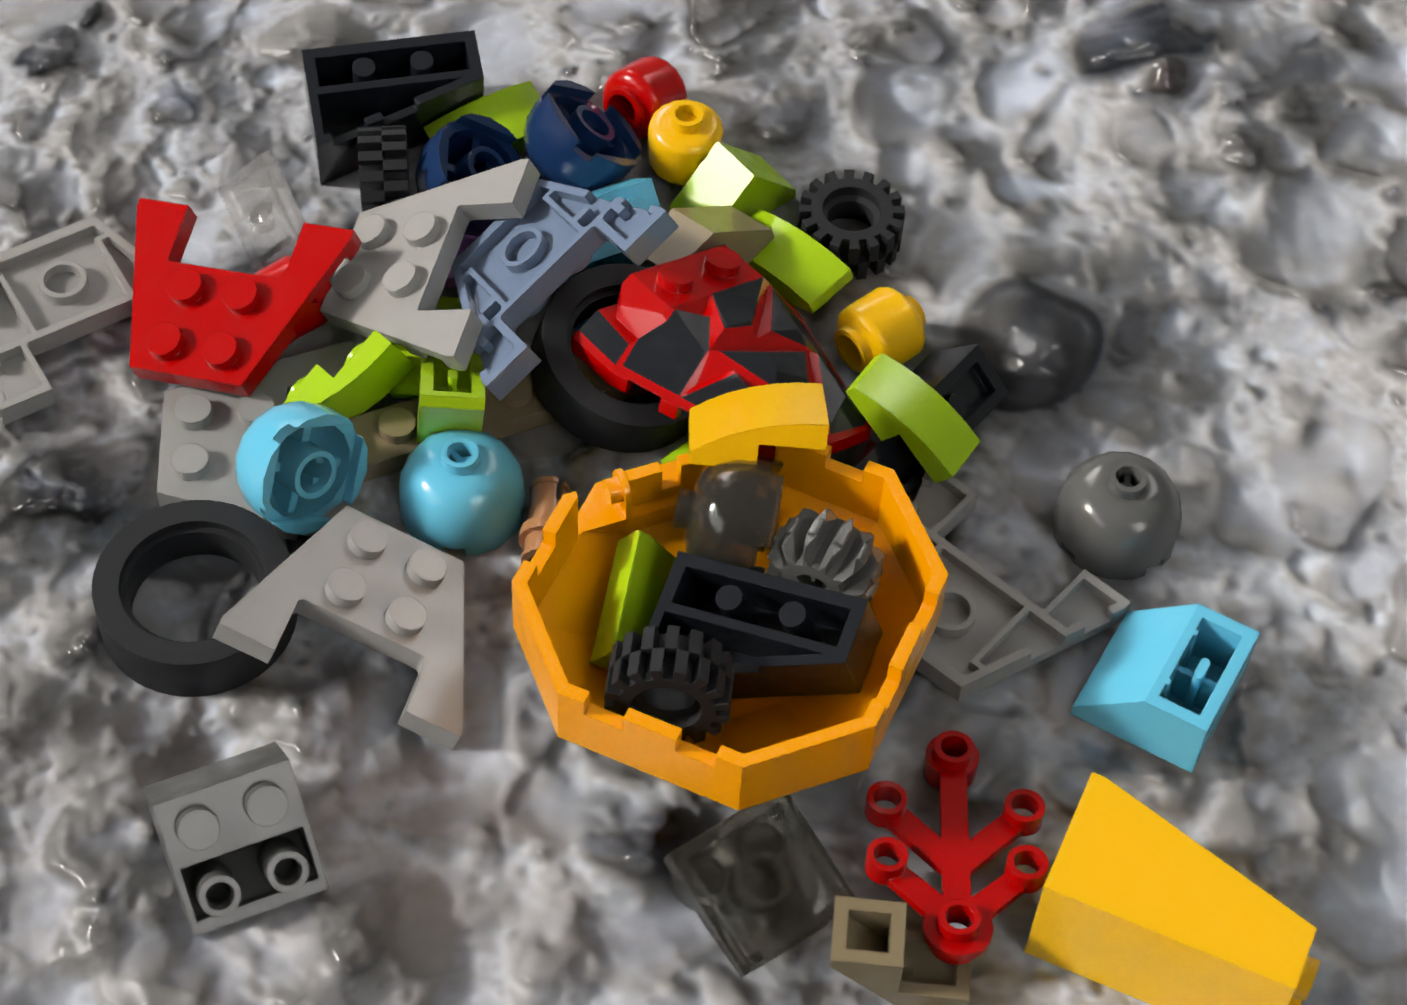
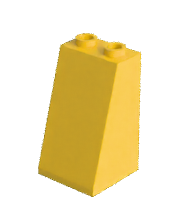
(1163, 914)

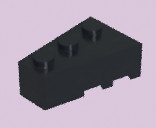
(385, 85)
(778, 630)

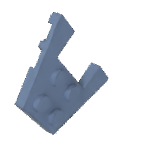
(525, 259)

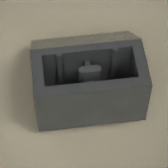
(236, 838)

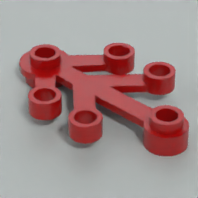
(953, 852)

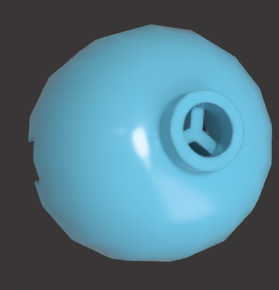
(300, 465)
(462, 491)

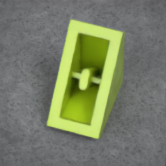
(735, 179)
(450, 397)

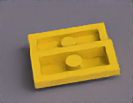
(769, 414)

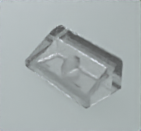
(262, 210)

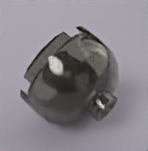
(731, 511)

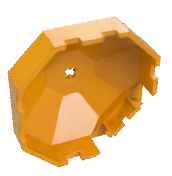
(769, 742)

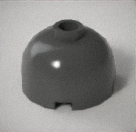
(1118, 515)

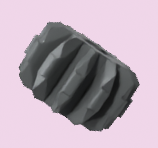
(827, 554)

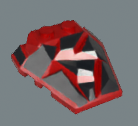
(708, 331)

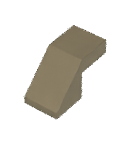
(708, 228)
(888, 959)

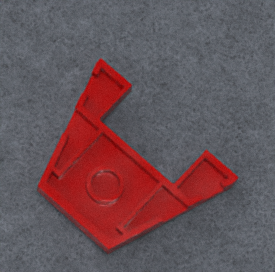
(214, 323)

